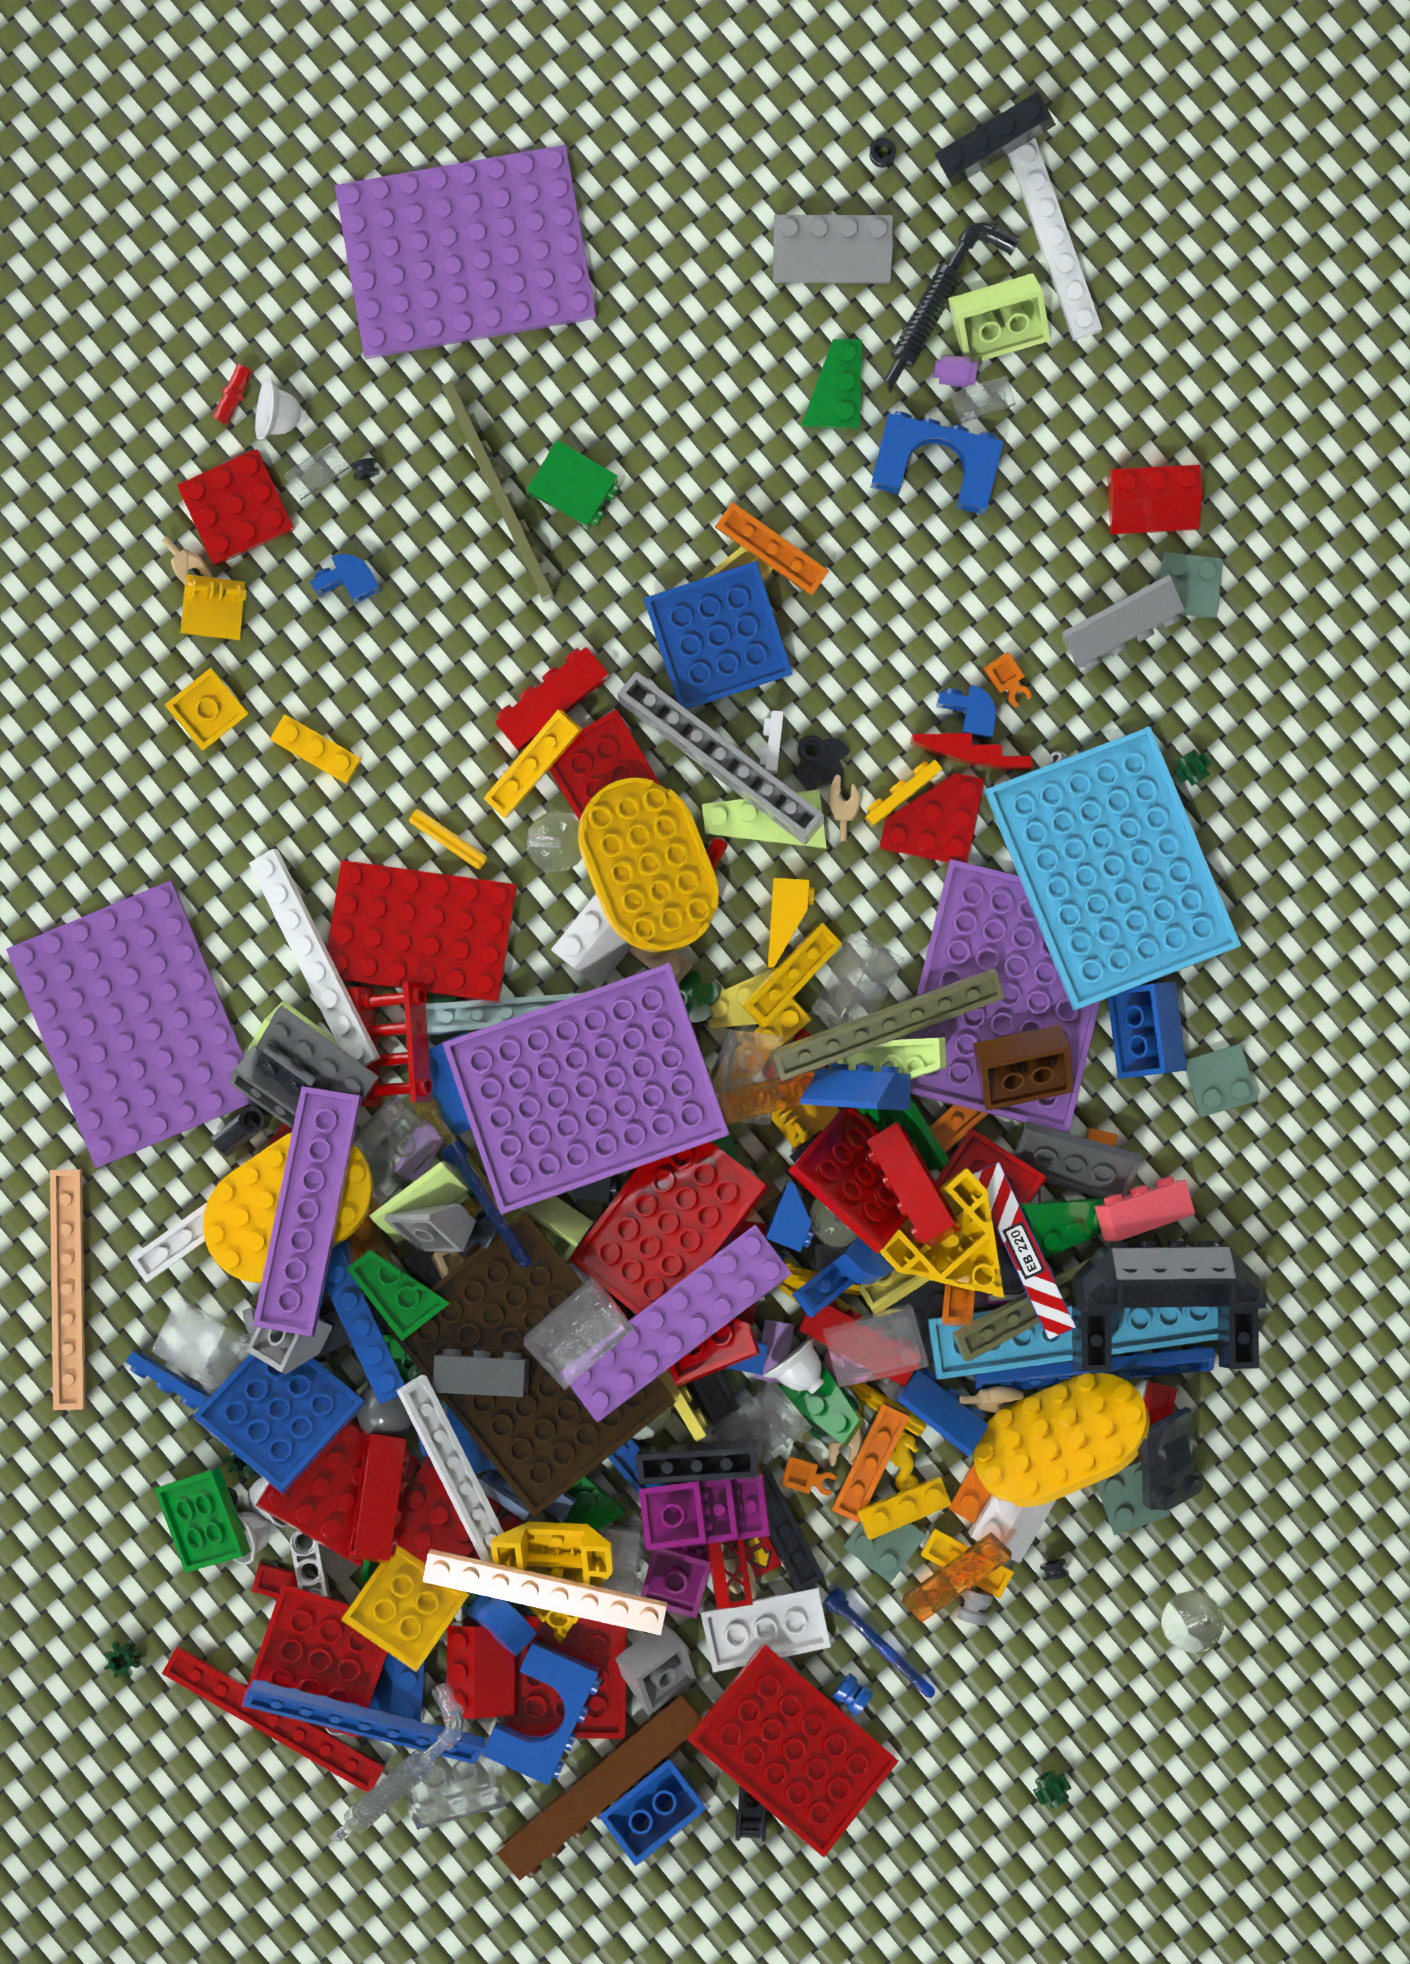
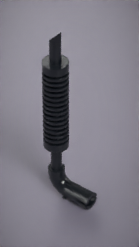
(937, 293)

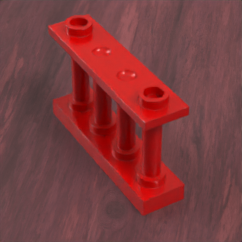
(415, 1028)

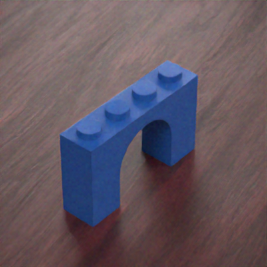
(976, 452)
(541, 1755)

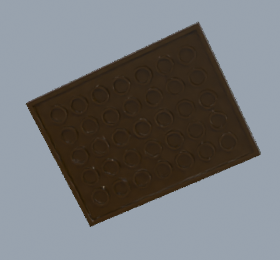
(548, 1436)

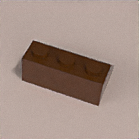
(1023, 1067)

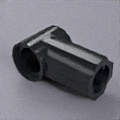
(240, 1131)

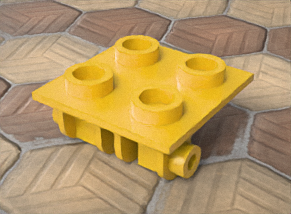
(212, 607)
(802, 1121)

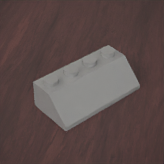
(832, 249)
(1122, 623)

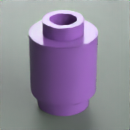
(956, 371)

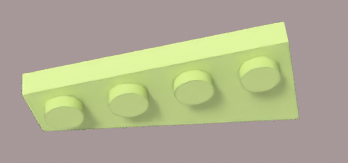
(744, 821)
(911, 1055)

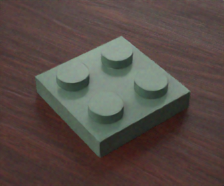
(1124, 1500)

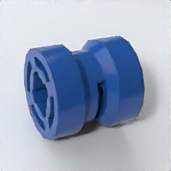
(852, 1694)

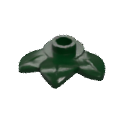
(699, 997)

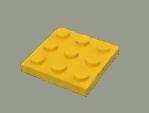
(402, 1610)

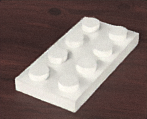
(784, 1622)

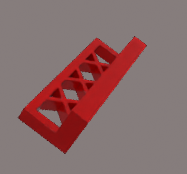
(719, 1573)

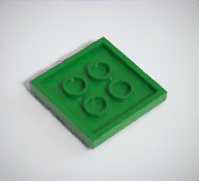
(202, 1520)

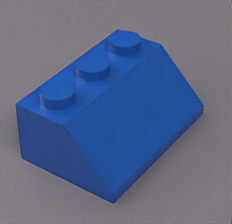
(1147, 1031)
(859, 1088)
(446, 1091)
(790, 1220)
(943, 1410)
(400, 1689)
(654, 1812)

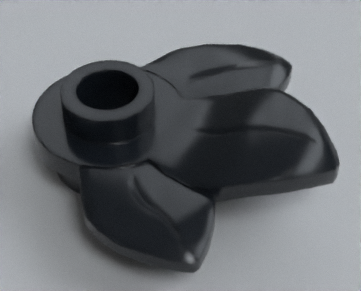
(824, 764)
(483, 1232)

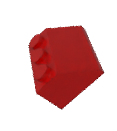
(1154, 499)
(480, 1672)

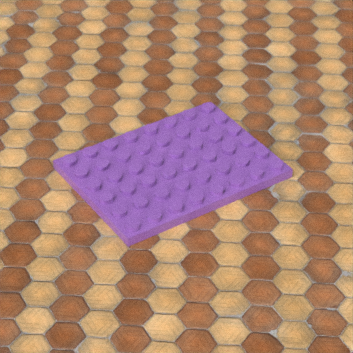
(465, 252)
(985, 926)
(132, 1023)
(585, 1088)

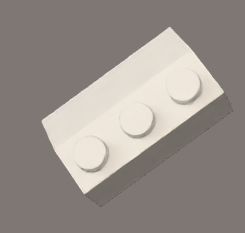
(592, 945)
(1010, 1524)

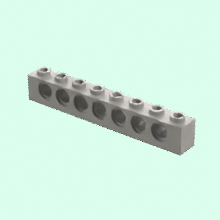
(720, 758)

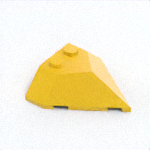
(964, 1258)
(558, 1551)

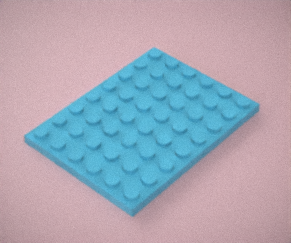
(1112, 868)

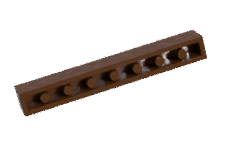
(599, 1787)

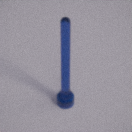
(456, 1155)
(837, 1603)

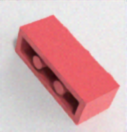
(1144, 1209)

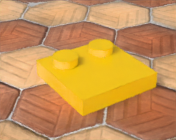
(206, 709)

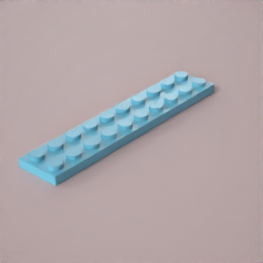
(1130, 1331)

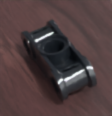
(750, 1819)

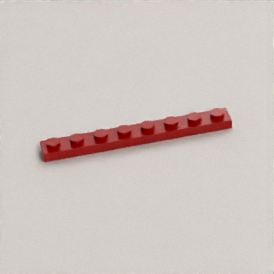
(297, 1735)

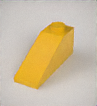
(788, 908)

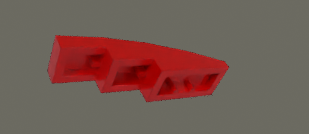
(960, 749)

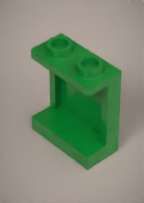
(574, 485)

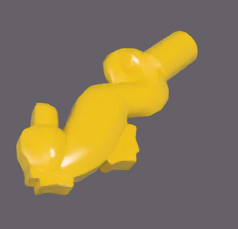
(903, 1458)

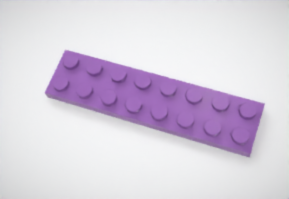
(307, 1211)
(682, 1321)

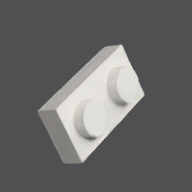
(773, 729)

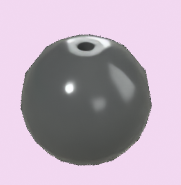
(386, 1419)

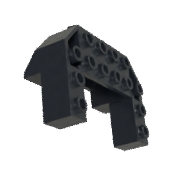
(1166, 1278)

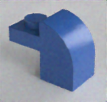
(350, 572)
(978, 710)
(862, 1264)
(502, 1622)

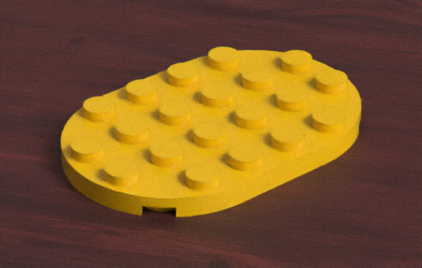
(648, 865)
(245, 1203)
(1061, 1439)

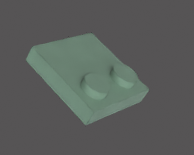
(1196, 582)
(1220, 1080)
(887, 1552)

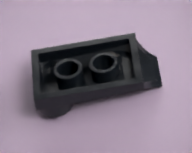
(1170, 1462)

